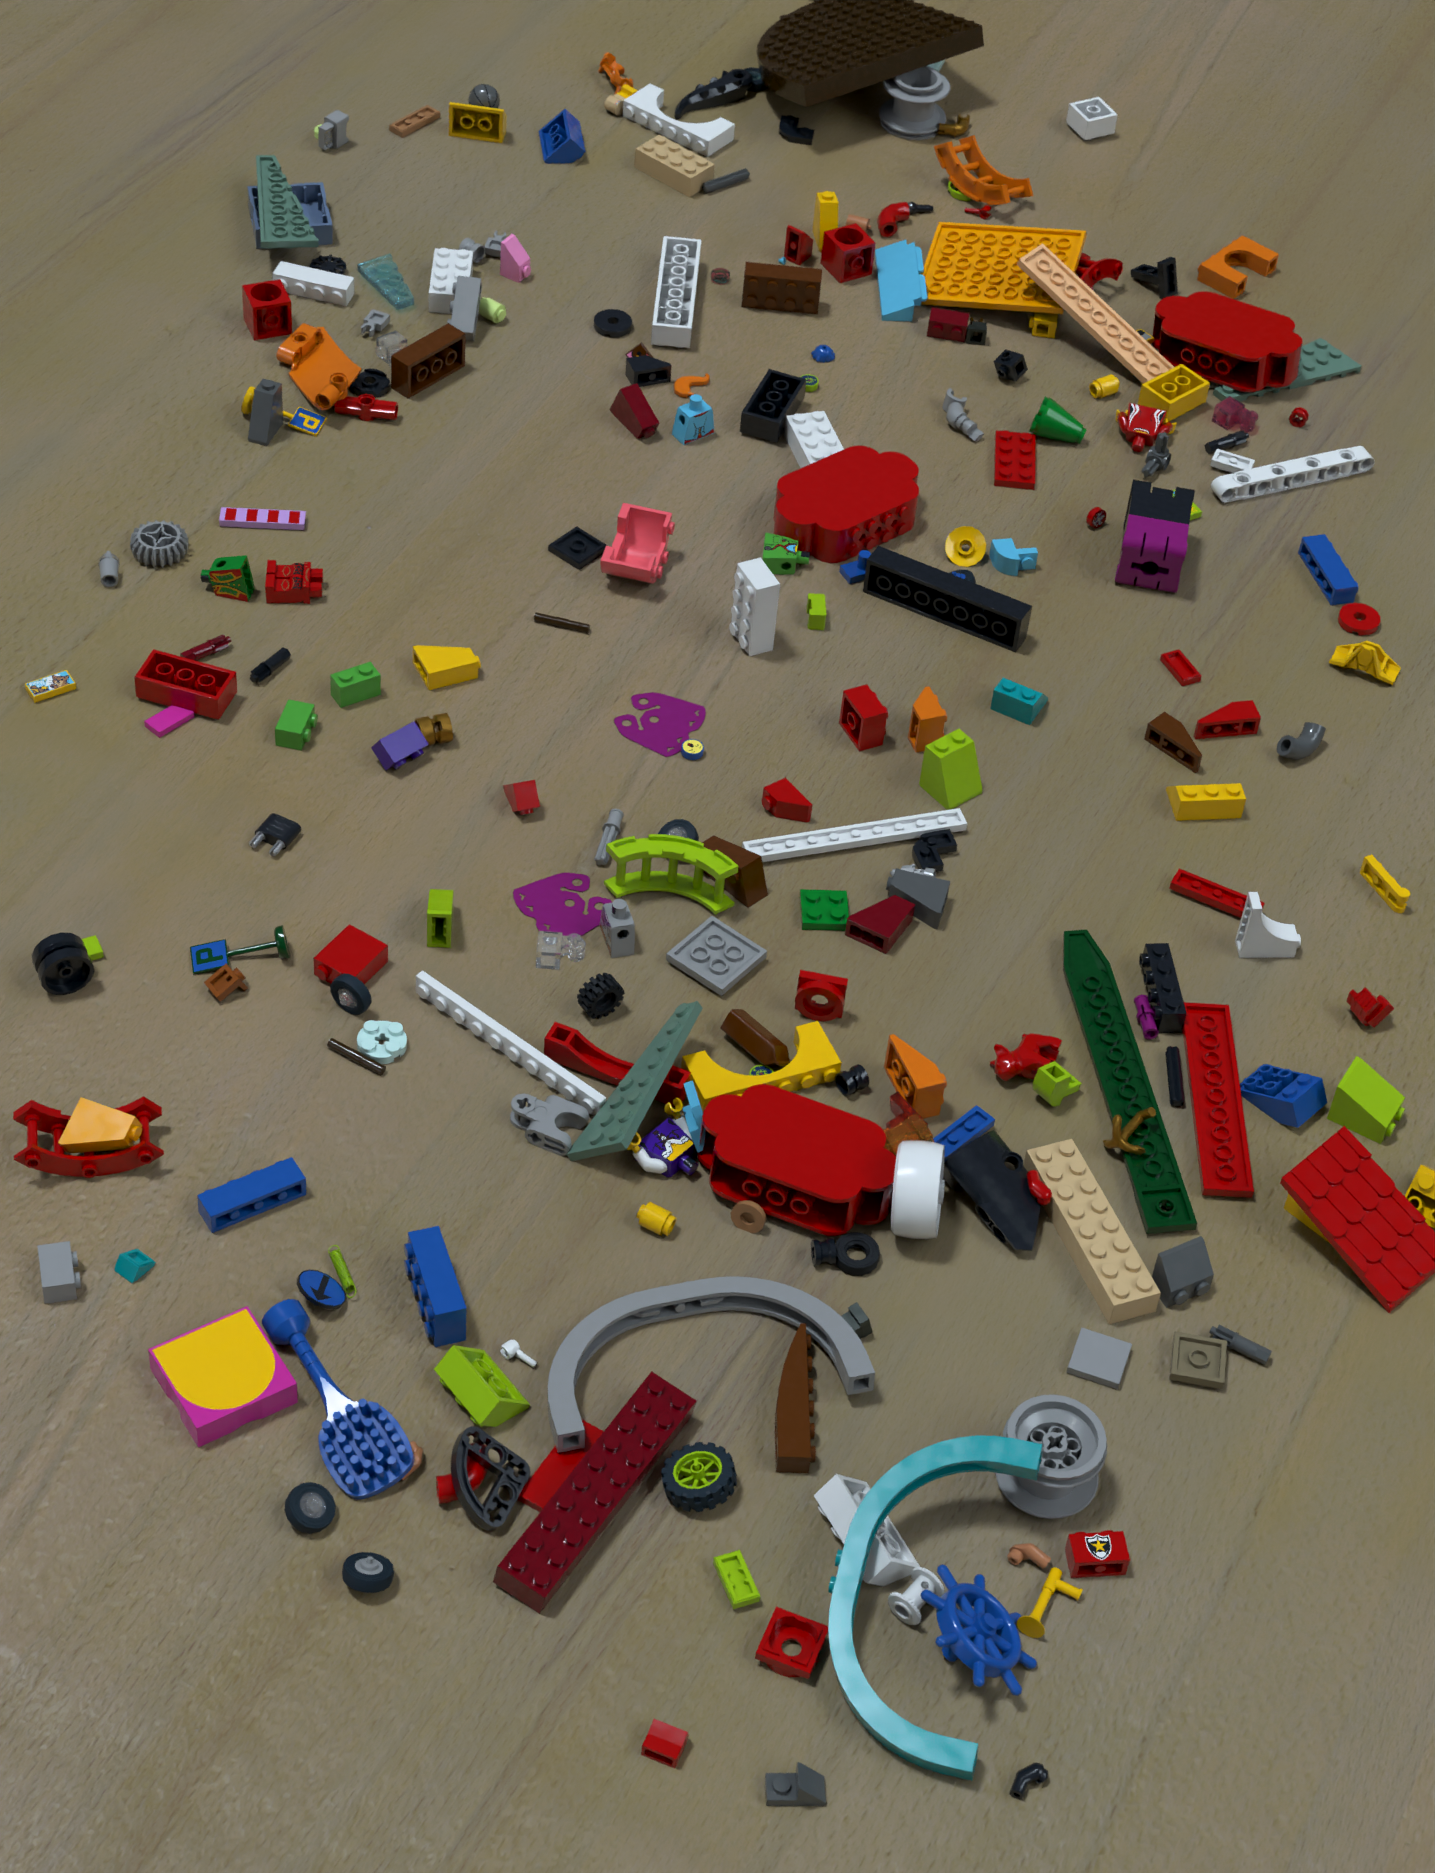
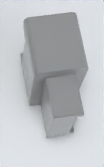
(333, 130)

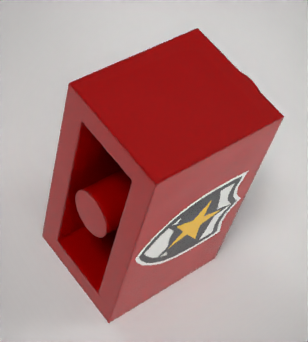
(1097, 1554)

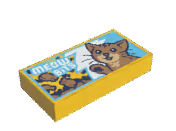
(50, 686)

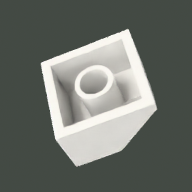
(1091, 118)

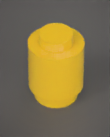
(1104, 386)
(656, 1219)

